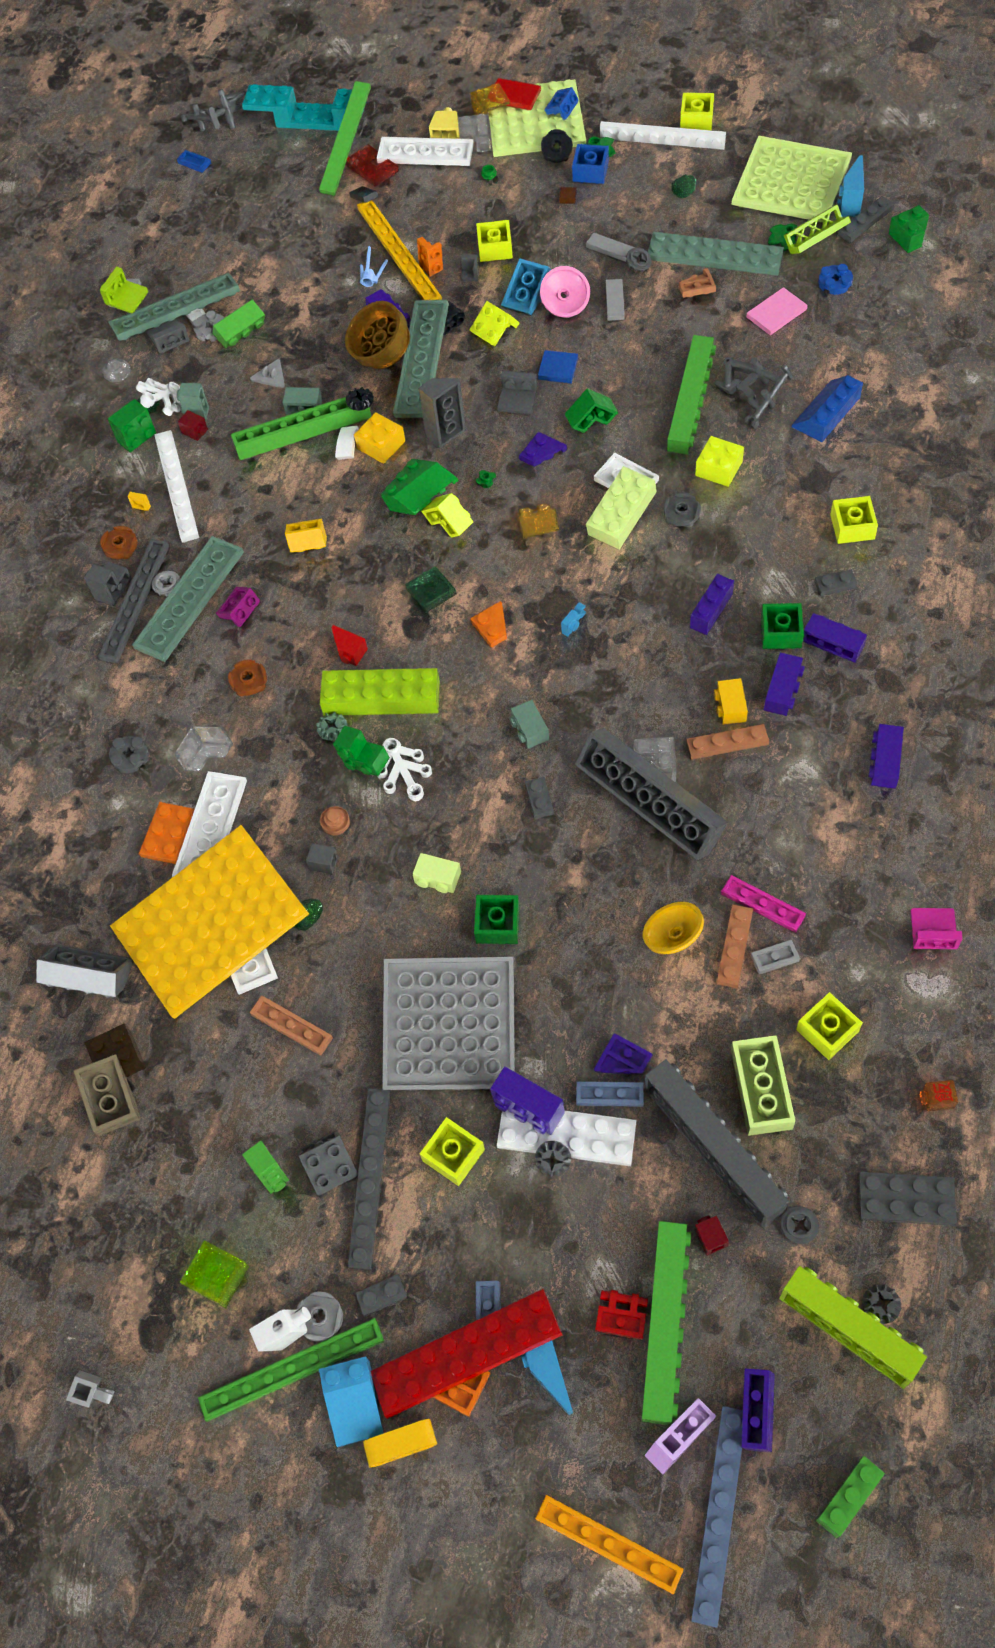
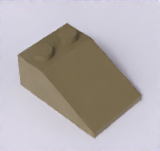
(106, 1095)

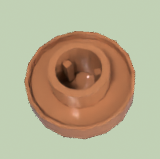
(334, 820)

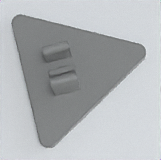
(270, 375)

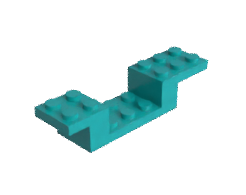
(301, 115)

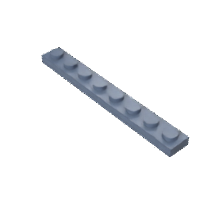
(718, 1519)

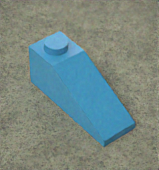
(546, 1369)

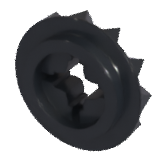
(355, 403)

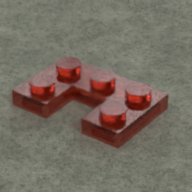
(361, 164)

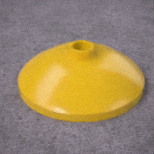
(673, 928)

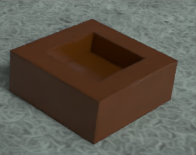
(568, 195)

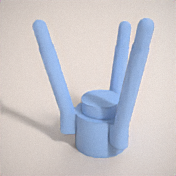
(368, 277)

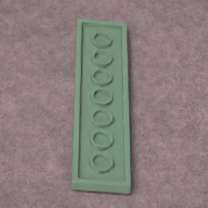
(716, 253)
(174, 306)
(421, 356)
(188, 599)

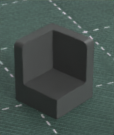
(470, 267)
(322, 858)

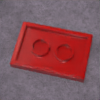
(520, 94)

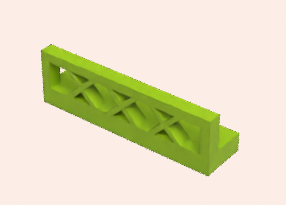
(814, 237)

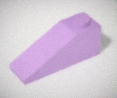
(680, 1436)

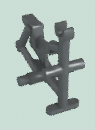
(228, 107)
(756, 371)

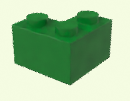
(909, 228)
(590, 408)
(359, 753)

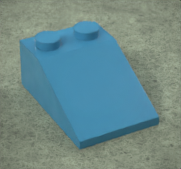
(852, 190)
(524, 287)
(351, 1401)

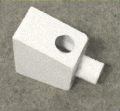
(280, 1329)

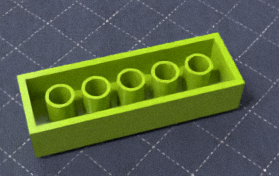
(380, 691)
(853, 1327)

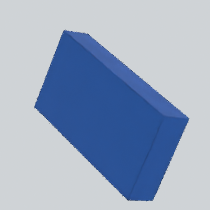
(193, 161)

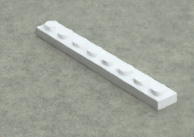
(663, 135)
(176, 486)

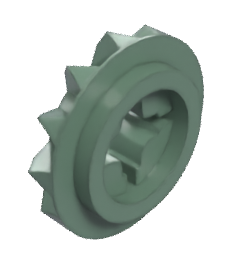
(330, 733)

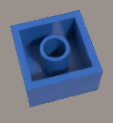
(590, 163)

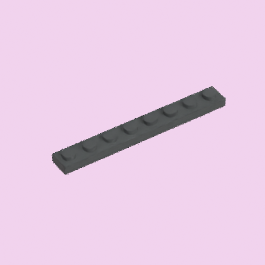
(133, 601)
(369, 1180)

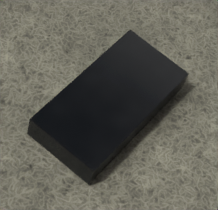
(363, 194)

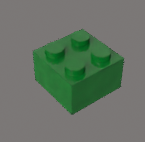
(132, 425)
(782, 626)
(497, 919)

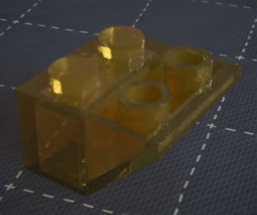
(537, 521)

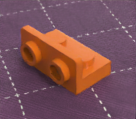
(430, 256)

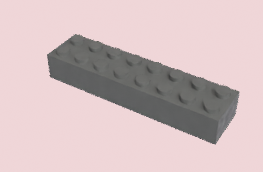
(651, 793)
(716, 1144)

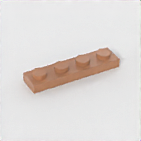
(727, 741)
(734, 946)
(291, 1025)

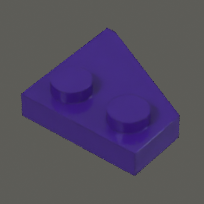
(541, 449)
(623, 1057)

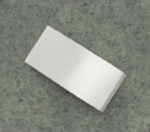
(346, 443)

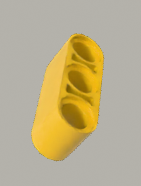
(399, 1443)

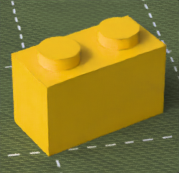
(306, 535)
(731, 701)

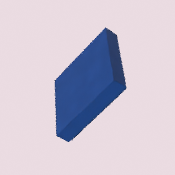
(558, 366)

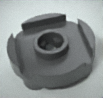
(682, 518)
(135, 760)

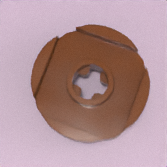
(122, 550)
(251, 686)

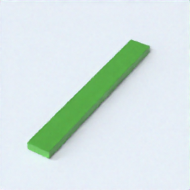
(345, 138)
(290, 1369)

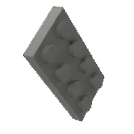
(907, 1198)

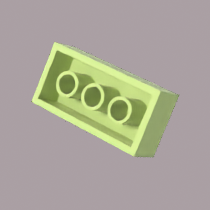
(621, 507)
(762, 1085)

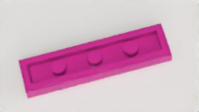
(763, 903)

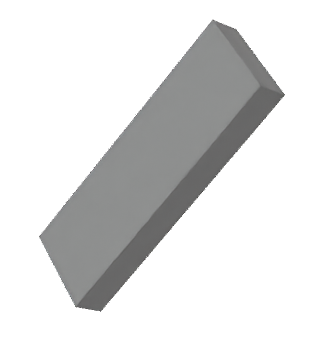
(608, 246)
(615, 299)

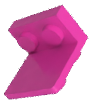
(934, 928)

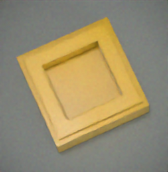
(139, 501)

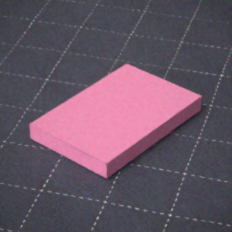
(776, 311)

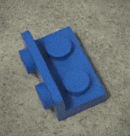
(562, 102)

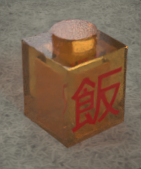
(939, 1095)

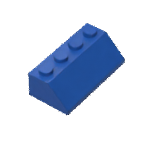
(829, 407)

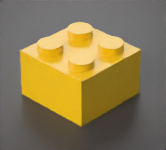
(379, 438)

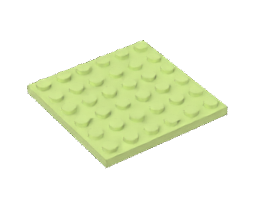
(522, 130)
(791, 178)

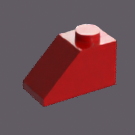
(349, 645)

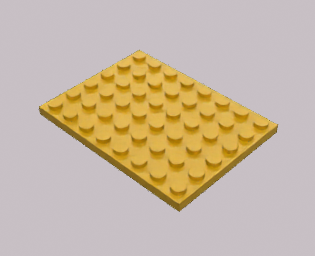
(208, 921)

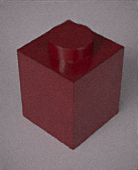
(192, 425)
(711, 1234)

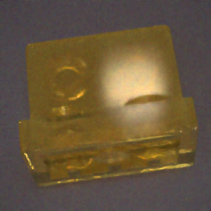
(488, 99)

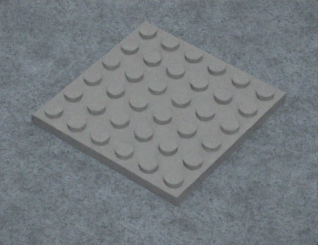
(447, 1022)

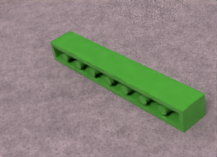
(690, 395)
(296, 427)
(664, 1324)

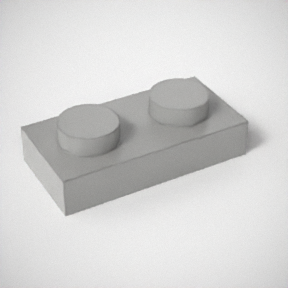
(775, 957)

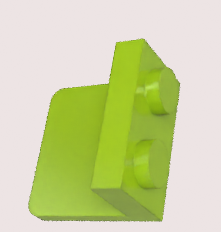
(122, 293)

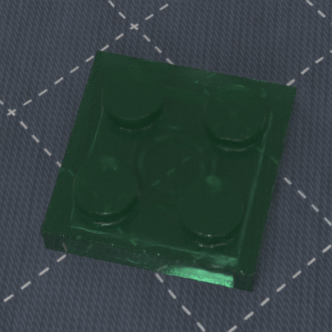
(430, 589)

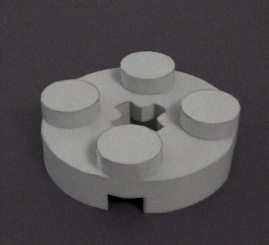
(203, 323)
(333, 1316)

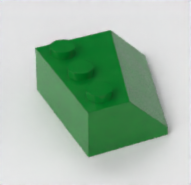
(416, 486)

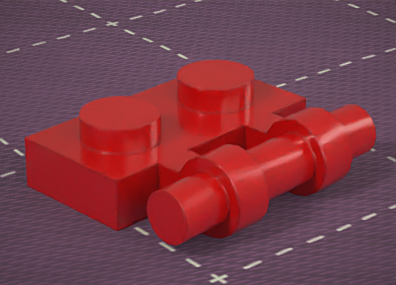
(619, 1321)

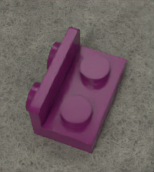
(238, 605)

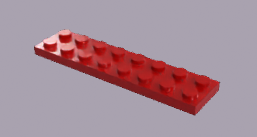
(465, 1353)

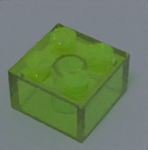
(214, 1274)

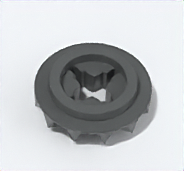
(645, 259)
(561, 1153)
(797, 1214)
(892, 1309)

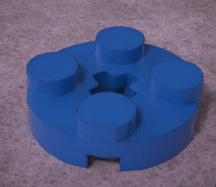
(830, 273)

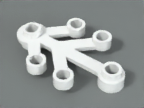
(148, 399)
(402, 766)

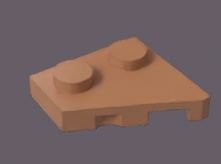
(697, 284)

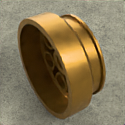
(377, 335)

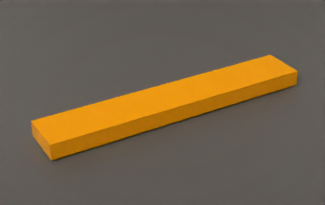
(609, 1544)

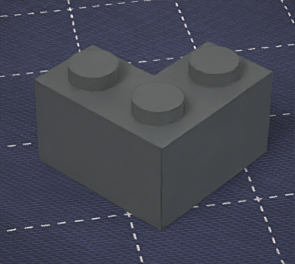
(107, 582)

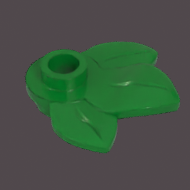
(605, 141)
(778, 232)

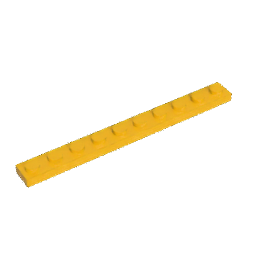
(398, 251)

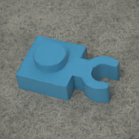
(571, 621)

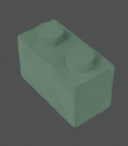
(193, 399)
(301, 399)
(529, 724)

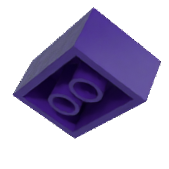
(527, 1101)

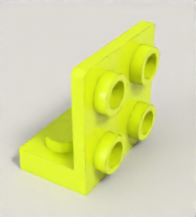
(492, 323)

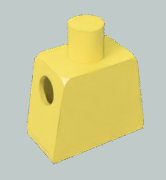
(444, 124)

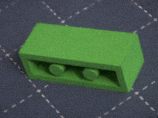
(239, 324)
(265, 1167)
(850, 1497)

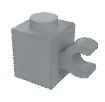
(86, 1389)

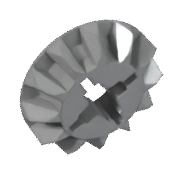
(163, 578)

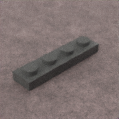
(866, 219)

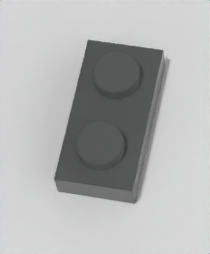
(835, 582)
(539, 798)
(381, 1295)

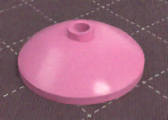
(565, 281)

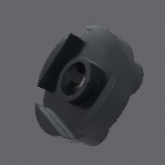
(563, 140)

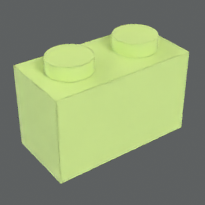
(436, 873)

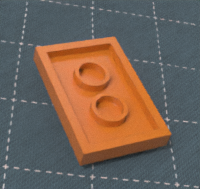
(166, 833)

